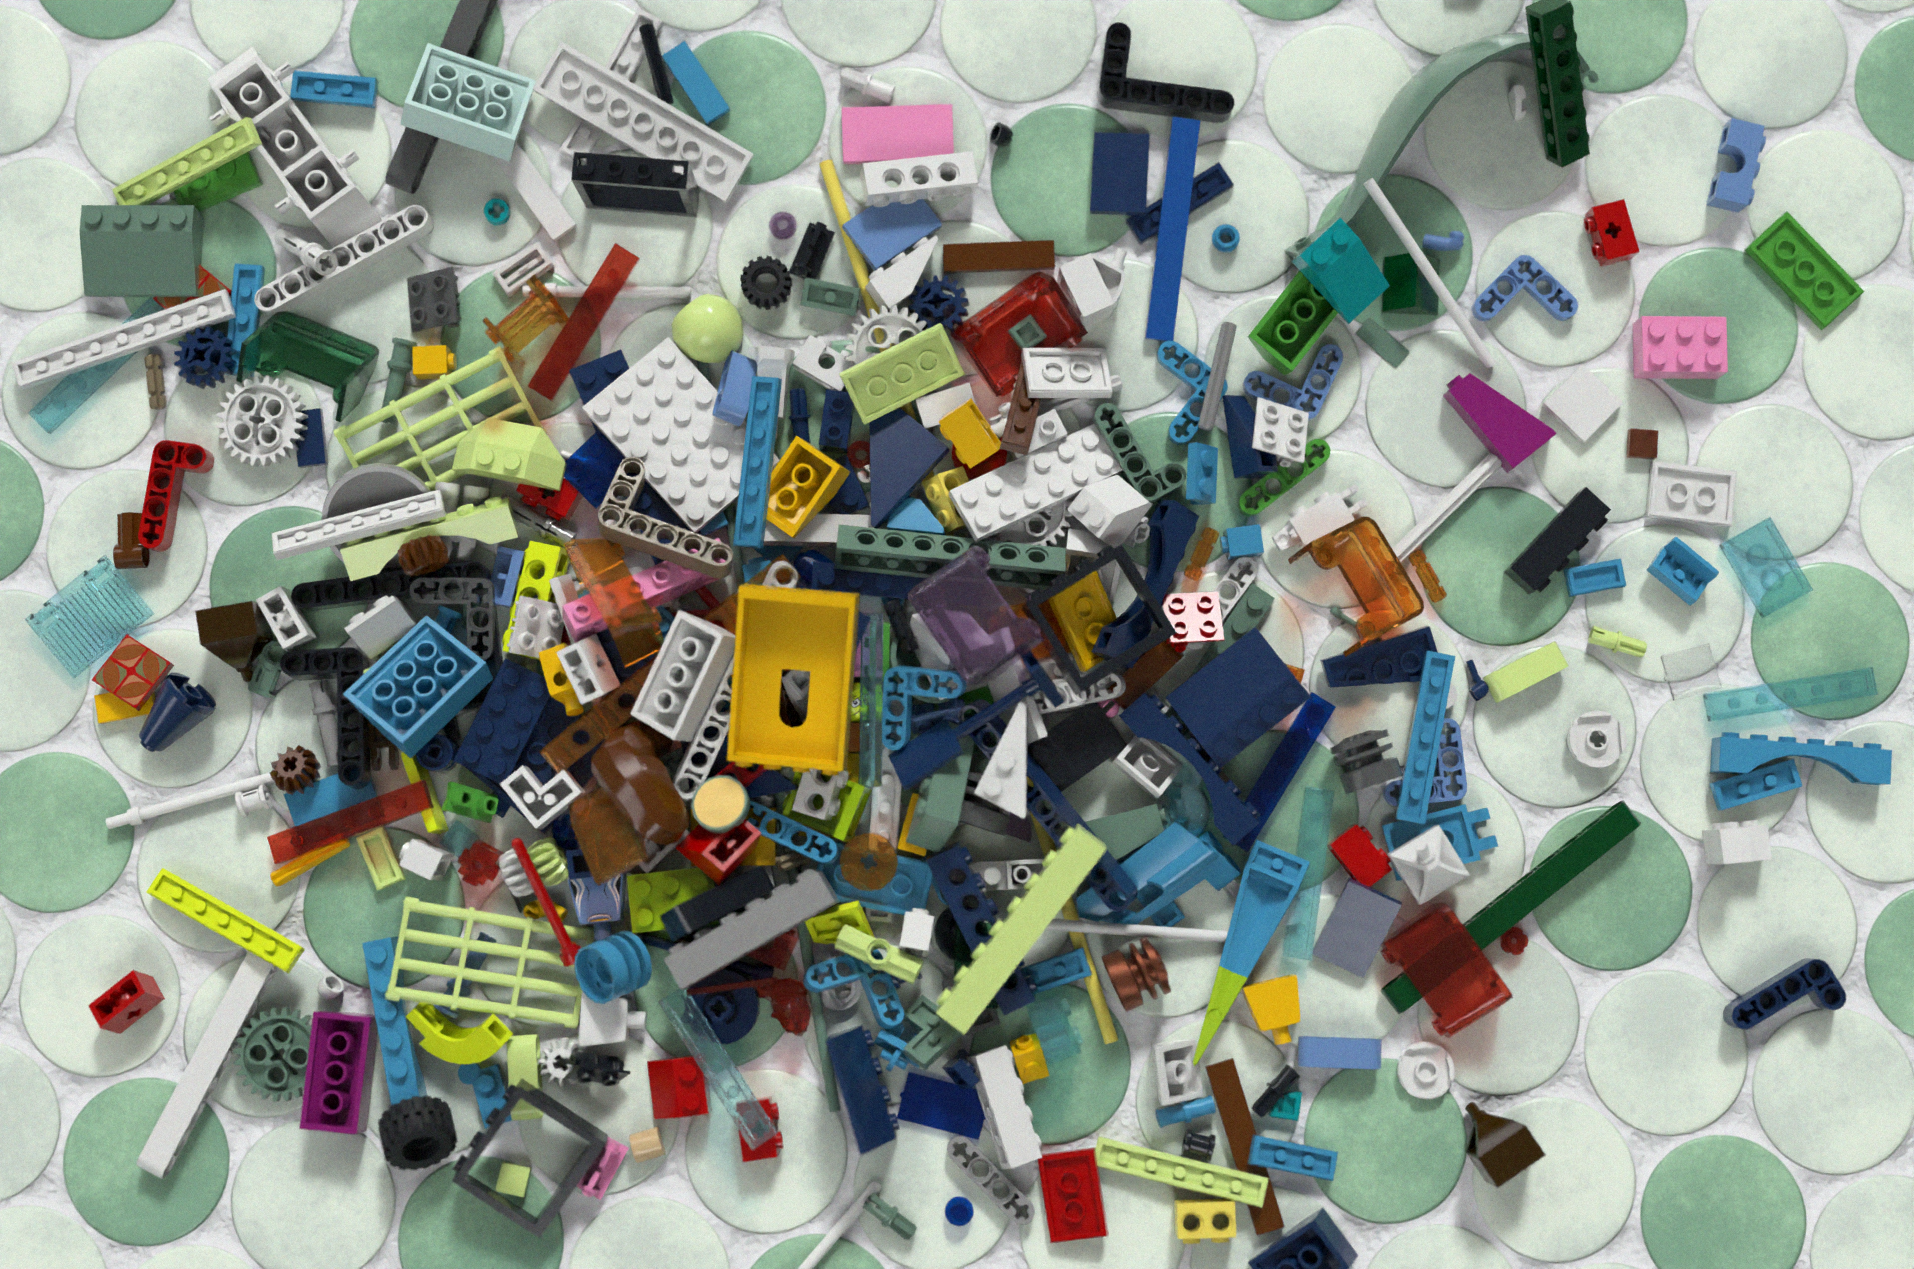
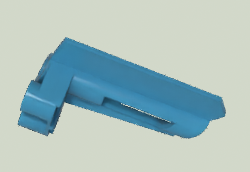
(1172, 862)

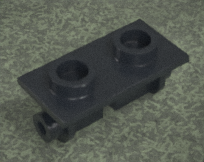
(812, 251)
(607, 1071)

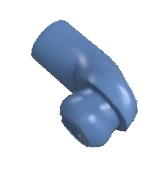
(1440, 243)

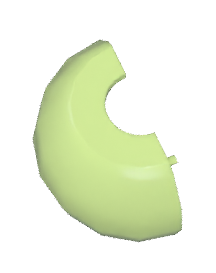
(708, 329)

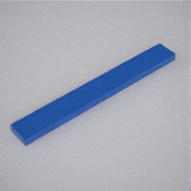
(1172, 229)

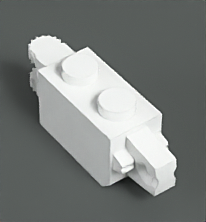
(1320, 519)

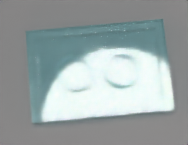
(1766, 567)

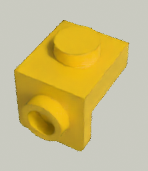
(1029, 1058)

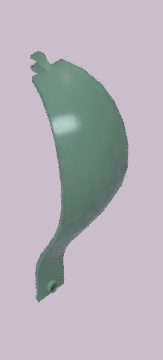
(1410, 109)

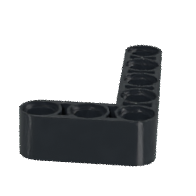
(1152, 89)
(345, 678)

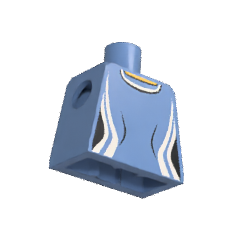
(599, 903)

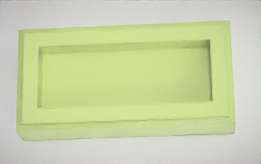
(380, 858)

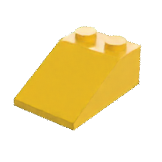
(802, 486)

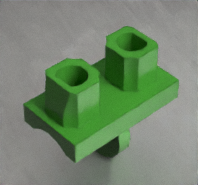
(470, 802)

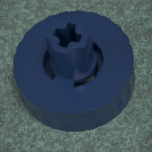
(746, 1001)

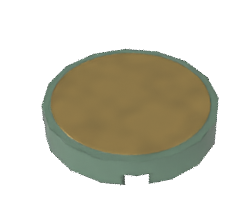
(720, 804)

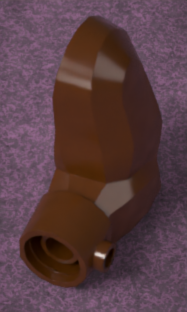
(639, 783)

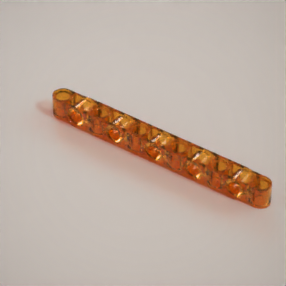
(609, 715)

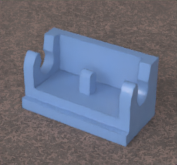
(506, 574)

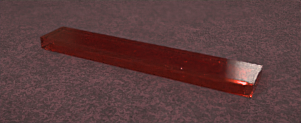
(583, 322)
(350, 822)

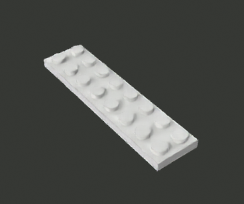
(642, 120)

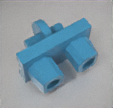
(890, 1042)

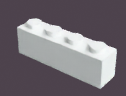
(1005, 1107)

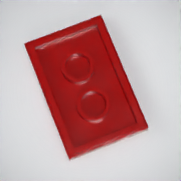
(1072, 1195)

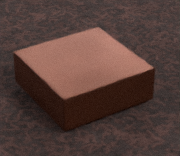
(1642, 443)

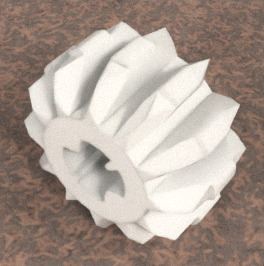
(514, 874)
(551, 1062)

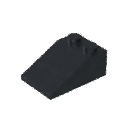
(1076, 745)

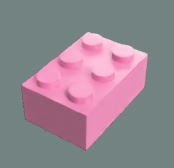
(1680, 347)

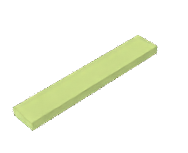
(189, 164)
(1181, 1171)

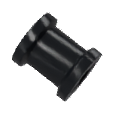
(1198, 1144)

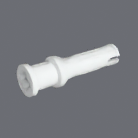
(307, 251)

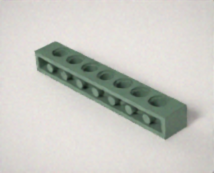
(924, 554)

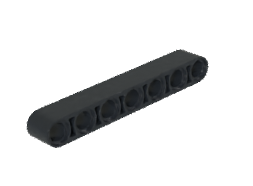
(377, 587)

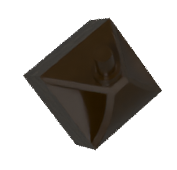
(235, 634)
(1500, 1146)

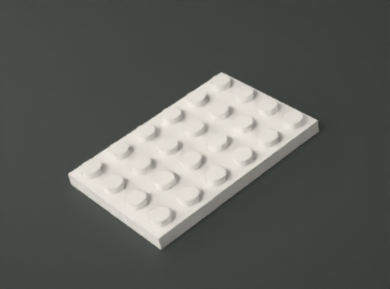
(666, 420)

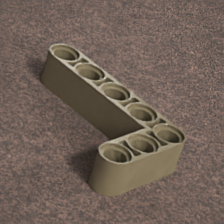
(655, 529)

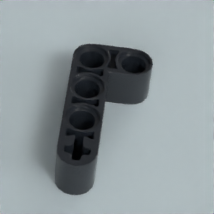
(716, 903)

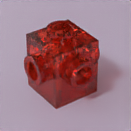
(487, 856)

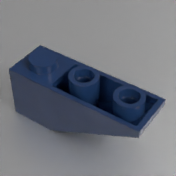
(1246, 461)

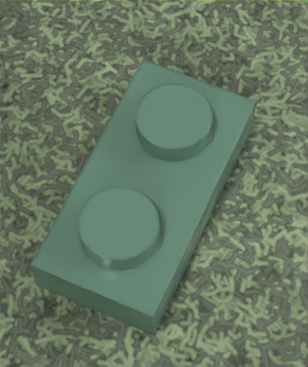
(830, 296)

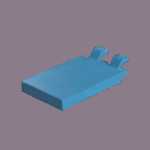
(1455, 823)

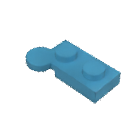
(487, 1085)

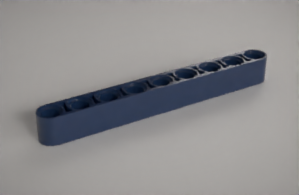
(1061, 812)

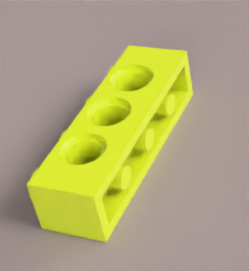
(537, 556)

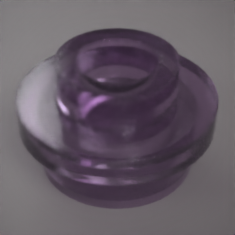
(783, 234)

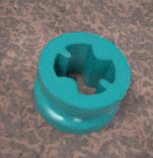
(489, 207)

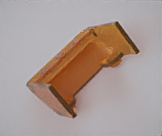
(1372, 575)
(616, 597)

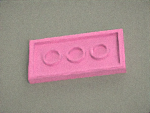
(896, 132)

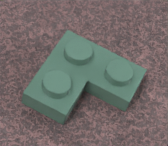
(935, 1033)

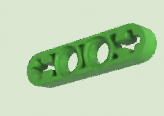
(1284, 478)

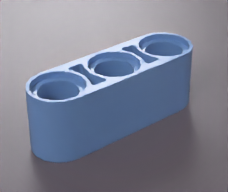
(735, 388)
(1339, 1052)

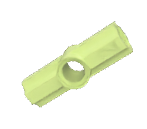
(895, 963)

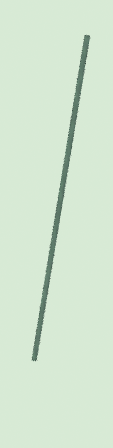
(803, 933)

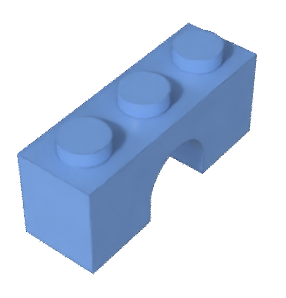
(1743, 143)

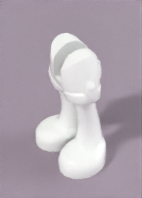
(471, 495)

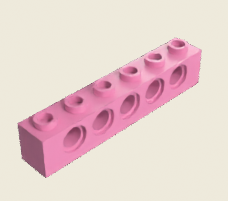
(657, 584)

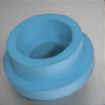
(1228, 230)

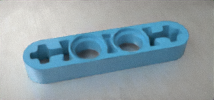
(788, 829)

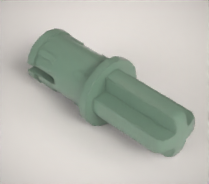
(890, 1217)

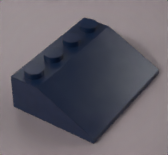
(1237, 697)
(861, 1088)

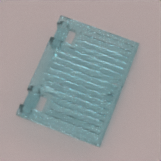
(89, 616)

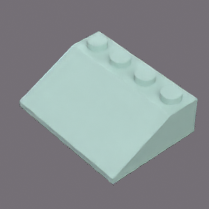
(467, 102)

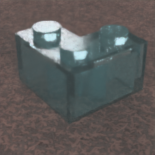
(1054, 1030)

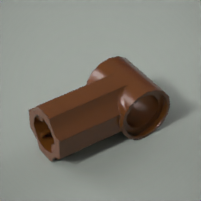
(129, 551)

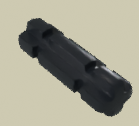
(901, 627)

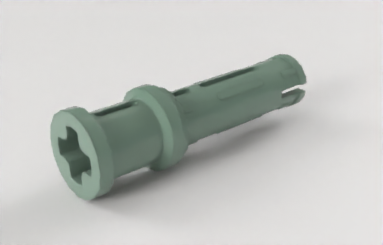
(399, 367)

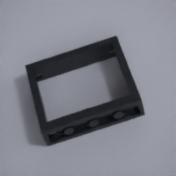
(635, 184)
(1083, 570)
(596, 1138)

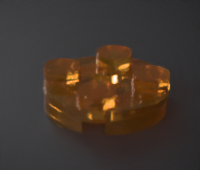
(853, 868)

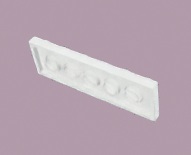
(1034, 482)

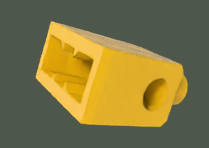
(558, 681)
(1274, 1005)

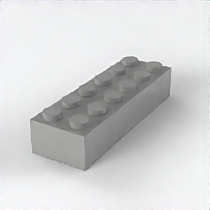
(751, 930)

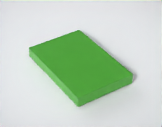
(220, 184)

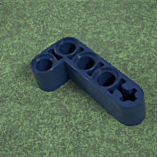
(1779, 998)

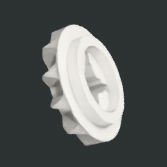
(846, 998)

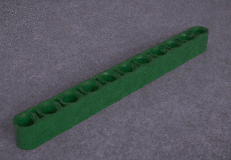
(1532, 889)

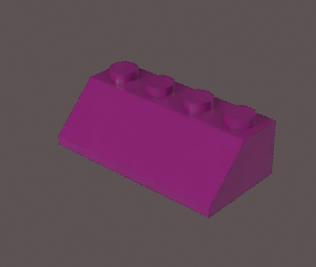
(339, 1072)

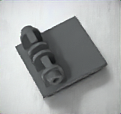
(434, 300)

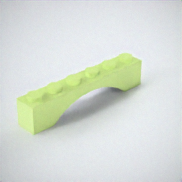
(486, 522)

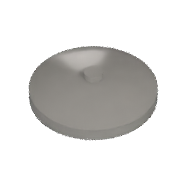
(370, 487)

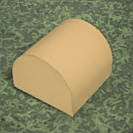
(647, 1144)

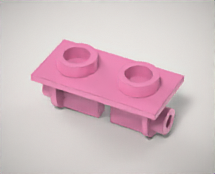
(603, 1169)

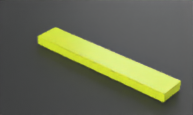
(225, 920)

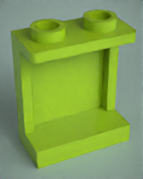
(843, 825)

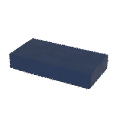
(313, 449)

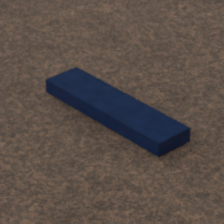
(1205, 188)

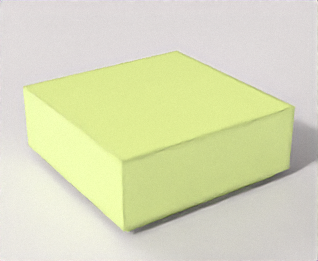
(513, 1179)

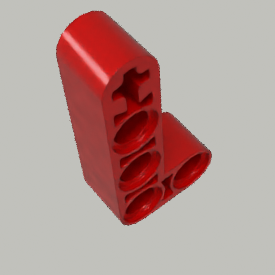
(169, 496)

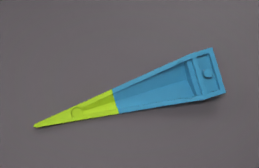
(1264, 896)

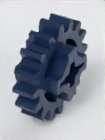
(948, 306)
(207, 357)

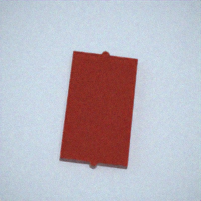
(732, 985)

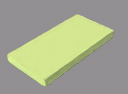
(902, 373)

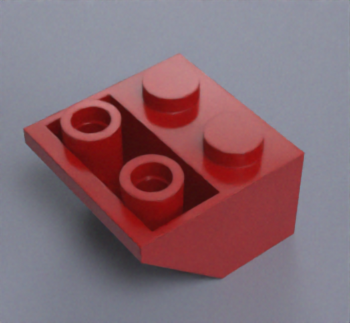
(720, 852)

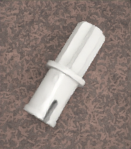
(867, 84)

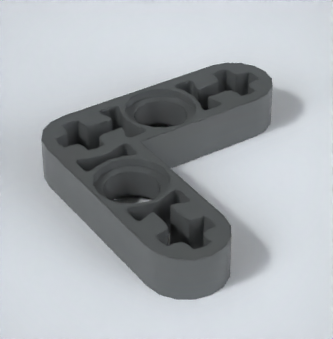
(467, 597)

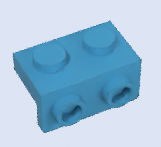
(1201, 474)
(1682, 570)

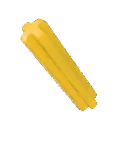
(306, 862)

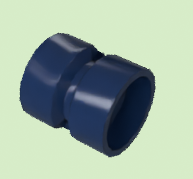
(438, 754)

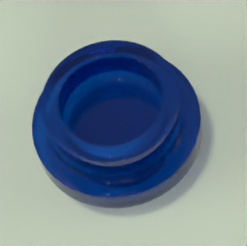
(959, 1211)

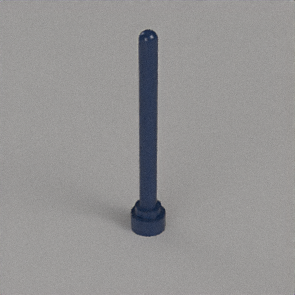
(759, 971)

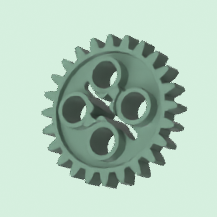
(261, 1072)

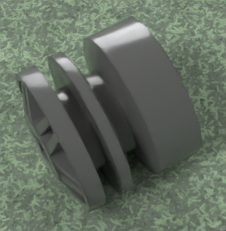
(1366, 761)
(981, 812)

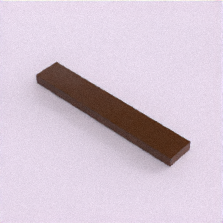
(1239, 1134)

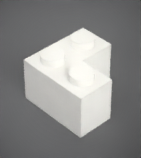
(540, 802)
(1736, 844)

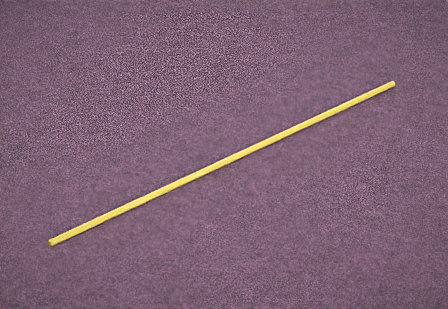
(1046, 842)

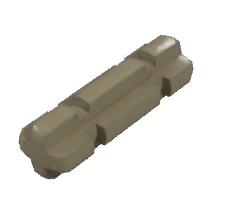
(155, 381)

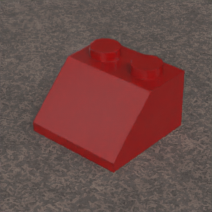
(678, 1088)

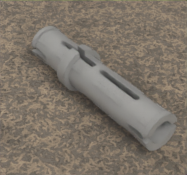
(545, 526)
(326, 720)

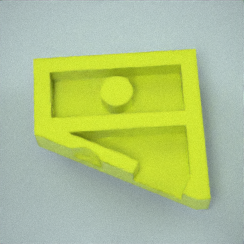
(828, 924)

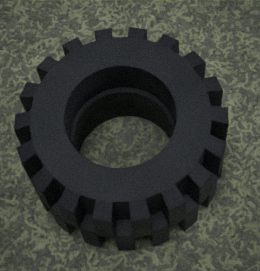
(417, 1132)

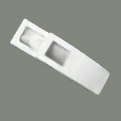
(1002, 874)

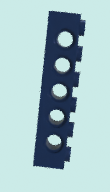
(941, 864)

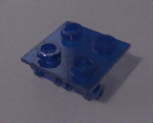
(593, 468)

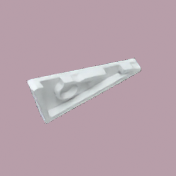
(1005, 775)

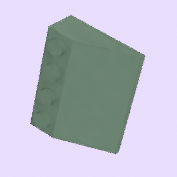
(141, 250)

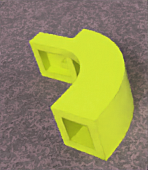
(454, 1042)

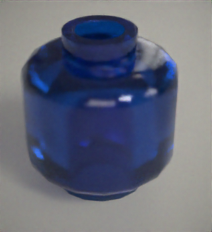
(804, 565)

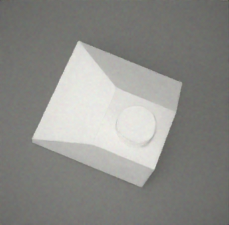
(1085, 545)

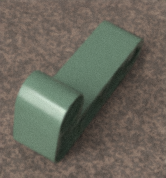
(1134, 452)

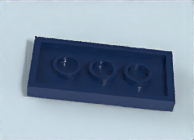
(504, 722)

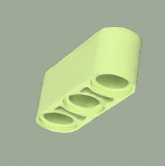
(1525, 672)
(523, 1058)

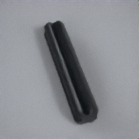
(656, 63)

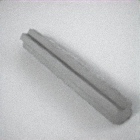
(1217, 376)

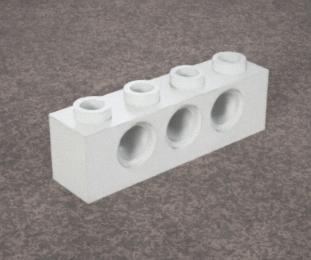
(929, 168)

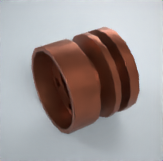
(1136, 974)

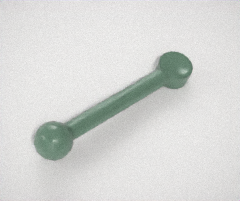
(1337, 613)

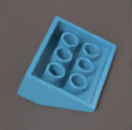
(419, 686)

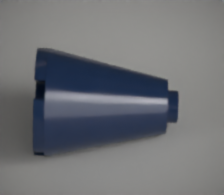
(175, 712)

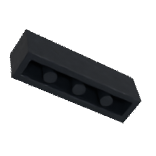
(1557, 540)

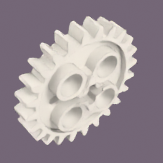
(889, 322)
(238, 419)
(1021, 533)

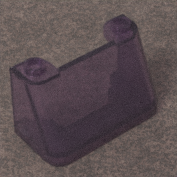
(973, 618)

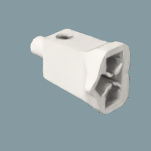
(776, 364)

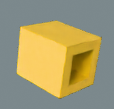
(433, 361)

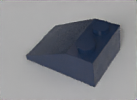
(1308, 1245)

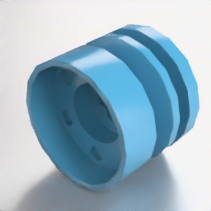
(613, 967)

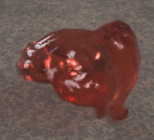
(788, 1004)

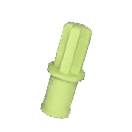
(1617, 642)

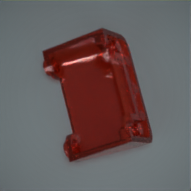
(986, 338)
(1446, 969)

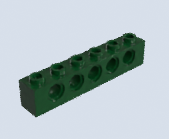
(1558, 80)

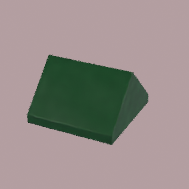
(1408, 287)

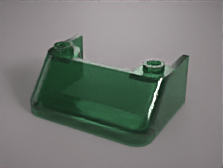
(312, 352)

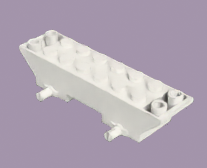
(294, 150)

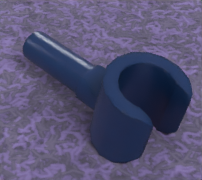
(1480, 688)

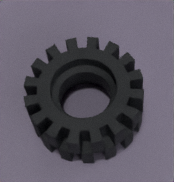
(759, 267)

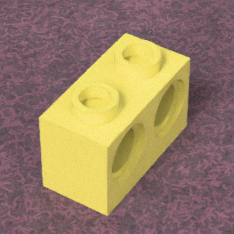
(937, 492)
(1205, 1211)

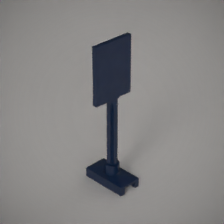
(941, 742)

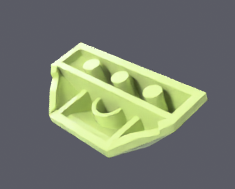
(511, 454)

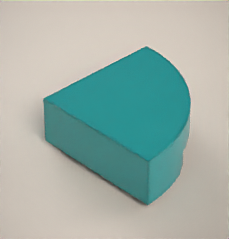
(1287, 1108)

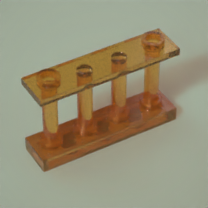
(526, 321)

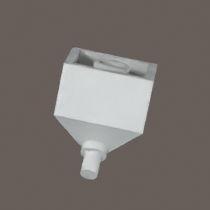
(1093, 285)
(1428, 864)

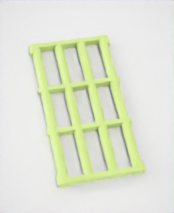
(458, 407)
(522, 953)

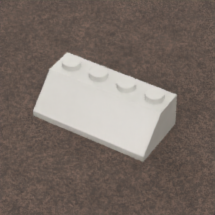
(684, 677)

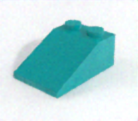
(1342, 270)

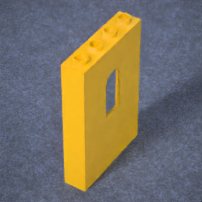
(793, 632)

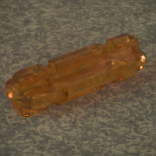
(1201, 554)
(1427, 576)

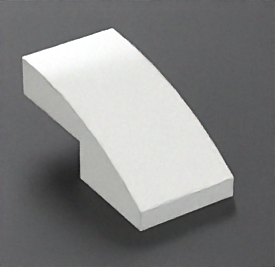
(797, 689)

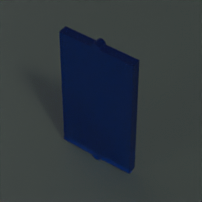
(941, 1106)

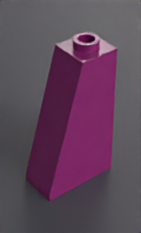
(1497, 421)

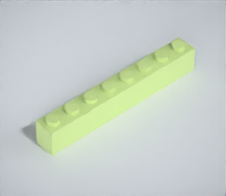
(1021, 927)

